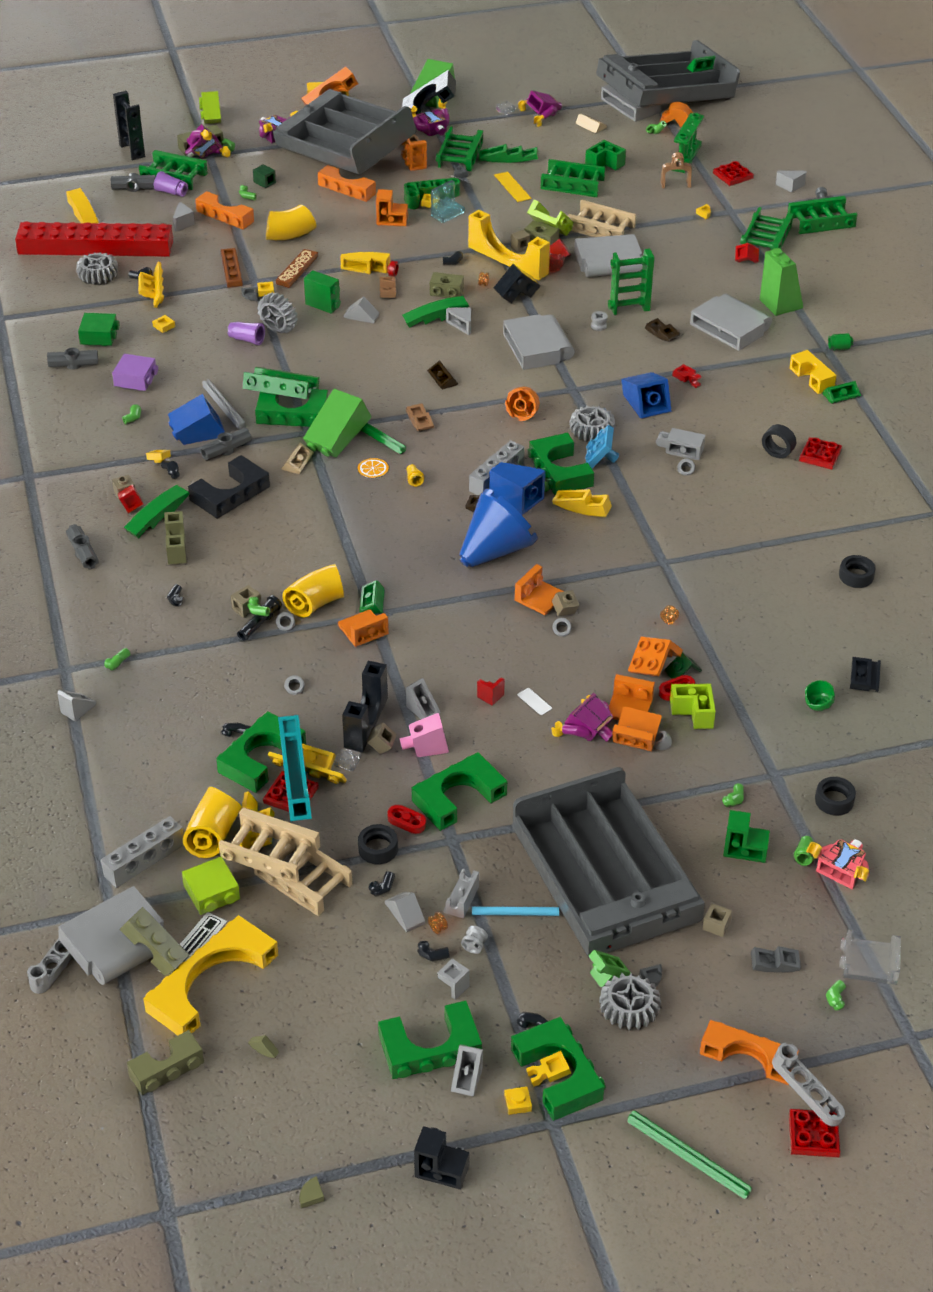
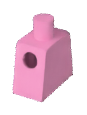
(426, 737)

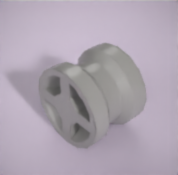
(599, 321)
(474, 940)

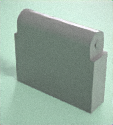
(626, 107)
(596, 253)
(730, 321)
(537, 341)
(97, 941)

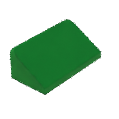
(701, 64)
(842, 392)
(372, 597)

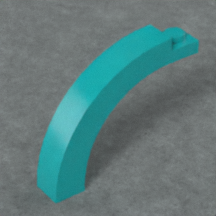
(294, 768)

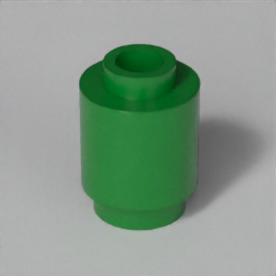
(840, 341)

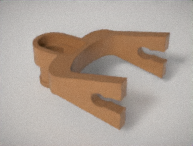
(676, 164)

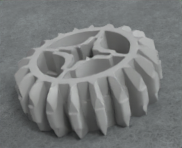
(97, 268)
(277, 313)
(588, 421)
(643, 996)

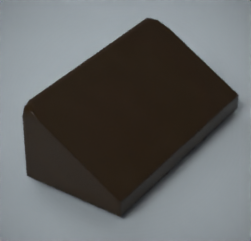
(442, 376)

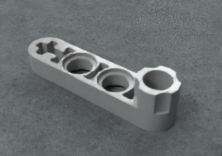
(41, 977)
(786, 1059)

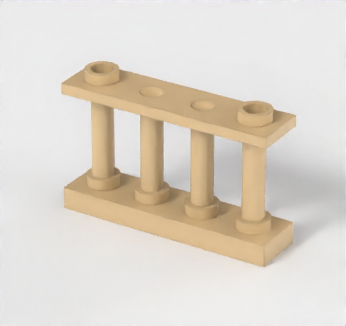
(598, 229)
(275, 828)
(299, 891)

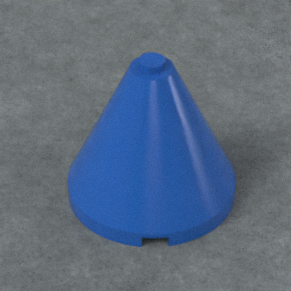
(494, 531)

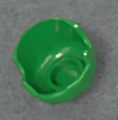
(819, 695)

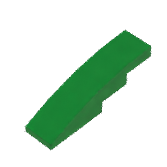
(504, 155)
(434, 310)
(155, 510)

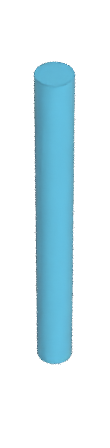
(518, 911)

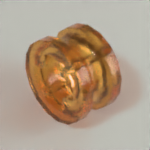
(483, 279)
(669, 614)
(437, 922)

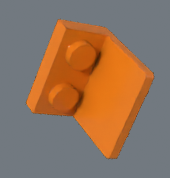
(415, 154)
(534, 592)
(364, 627)
(651, 655)
(631, 693)
(637, 728)

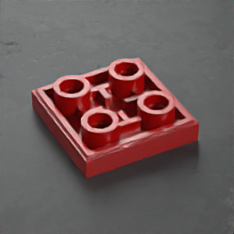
(733, 173)
(820, 453)
(277, 793)
(811, 1135)

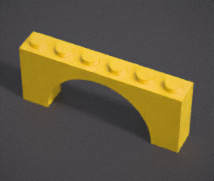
(484, 240)
(235, 942)

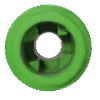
(800, 854)

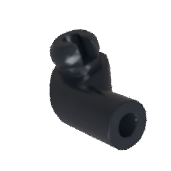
(454, 259)
(134, 274)
(235, 727)
(385, 886)
(431, 954)
(528, 1017)

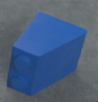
(647, 394)
(195, 421)
(518, 485)

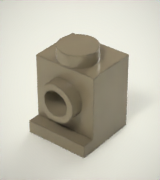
(241, 599)

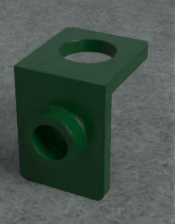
(680, 666)

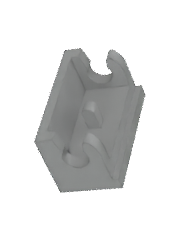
(462, 894)

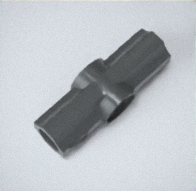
(125, 182)
(72, 358)
(225, 443)
(82, 546)

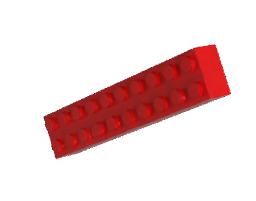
(93, 238)

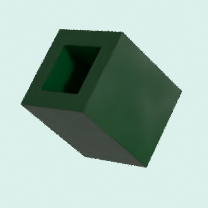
(264, 176)

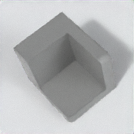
(455, 976)

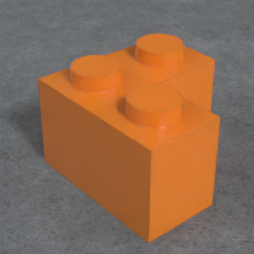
(388, 212)

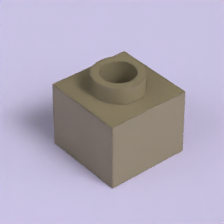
(520, 240)
(121, 483)
(565, 603)
(381, 738)
(717, 920)

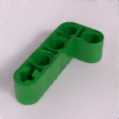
(415, 190)

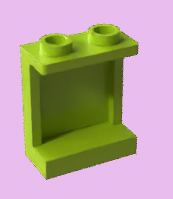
(541, 214)

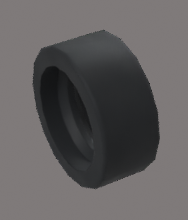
(772, 448)
(857, 580)
(835, 784)
(377, 831)

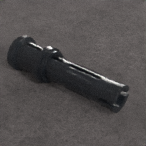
(254, 623)

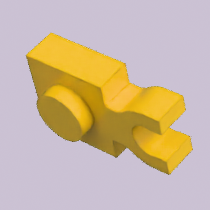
(551, 1067)

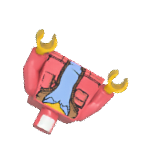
(841, 861)

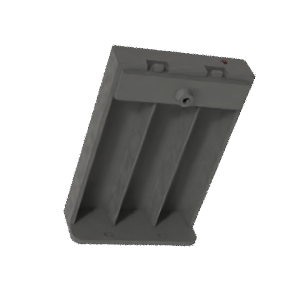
(665, 76)
(345, 131)
(605, 862)

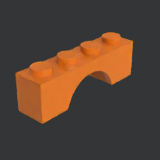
(341, 81)
(357, 188)
(237, 216)
(723, 1041)

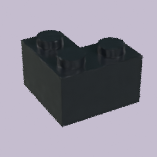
(515, 282)
(439, 1162)

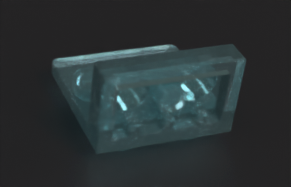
(443, 202)

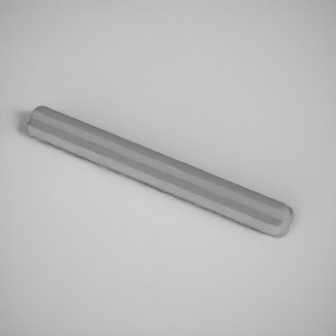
(223, 404)

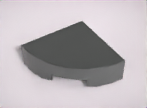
(461, 172)
(250, 293)
(654, 974)

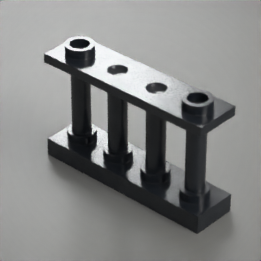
(129, 125)

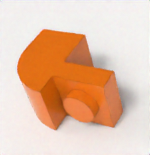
(677, 111)

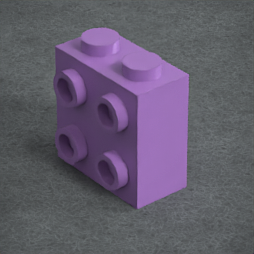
(134, 372)

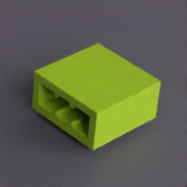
(211, 885)

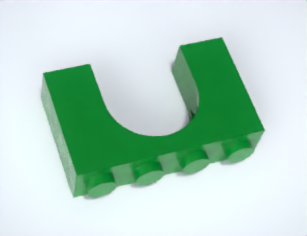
(271, 413)
(556, 447)
(241, 768)
(472, 772)
(408, 1059)
(576, 1092)

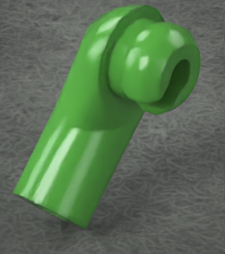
(734, 798)

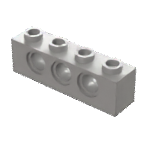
(509, 453)
(142, 851)

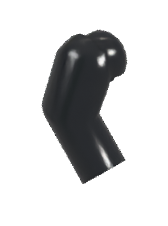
(172, 468)
(173, 595)

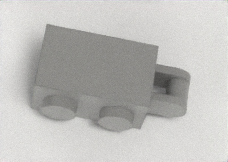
(682, 443)

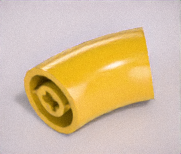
(290, 223)
(313, 591)
(210, 823)

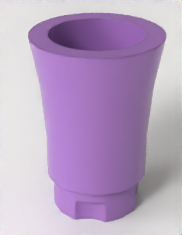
(169, 184)
(247, 332)

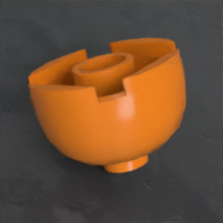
(522, 403)

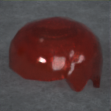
(555, 262)

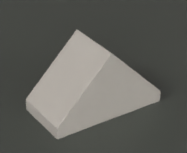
(790, 179)
(183, 217)
(362, 311)
(459, 318)
(420, 700)
(74, 704)
(406, 910)
(467, 1070)

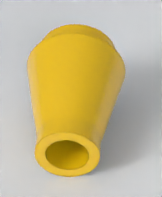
(414, 476)

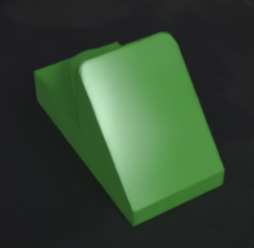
(606, 967)

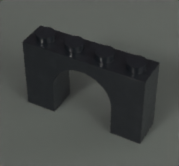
(443, 86)
(221, 501)
(361, 717)

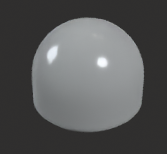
(686, 462)
(285, 615)
(562, 621)
(291, 679)
(664, 743)

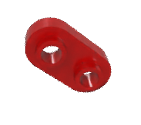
(665, 687)
(406, 819)

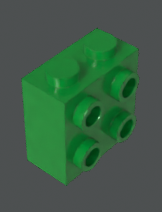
(322, 291)
(98, 329)

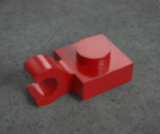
(685, 374)

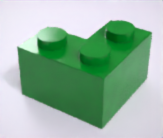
(606, 154)
(743, 841)

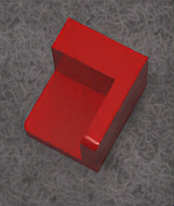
(559, 248)
(747, 252)
(130, 498)
(490, 691)

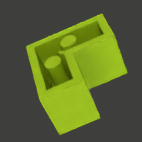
(210, 105)
(694, 701)

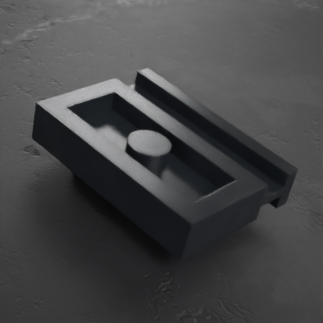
(865, 674)

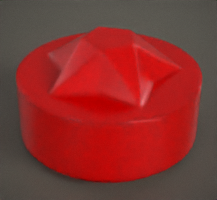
(393, 268)

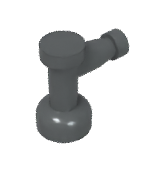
(820, 192)

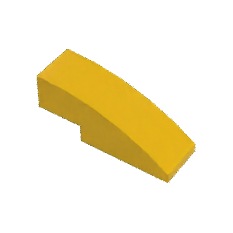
(81, 206)
(365, 262)
(583, 502)

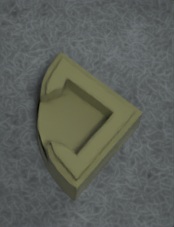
(264, 1046)
(311, 1193)

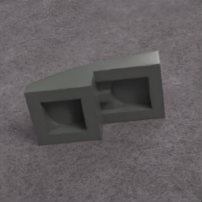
(780, 960)

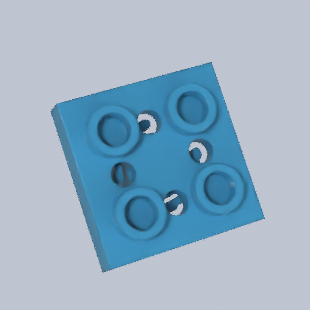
(601, 447)

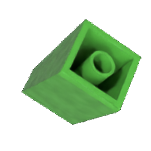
(430, 71)
(780, 283)
(337, 423)

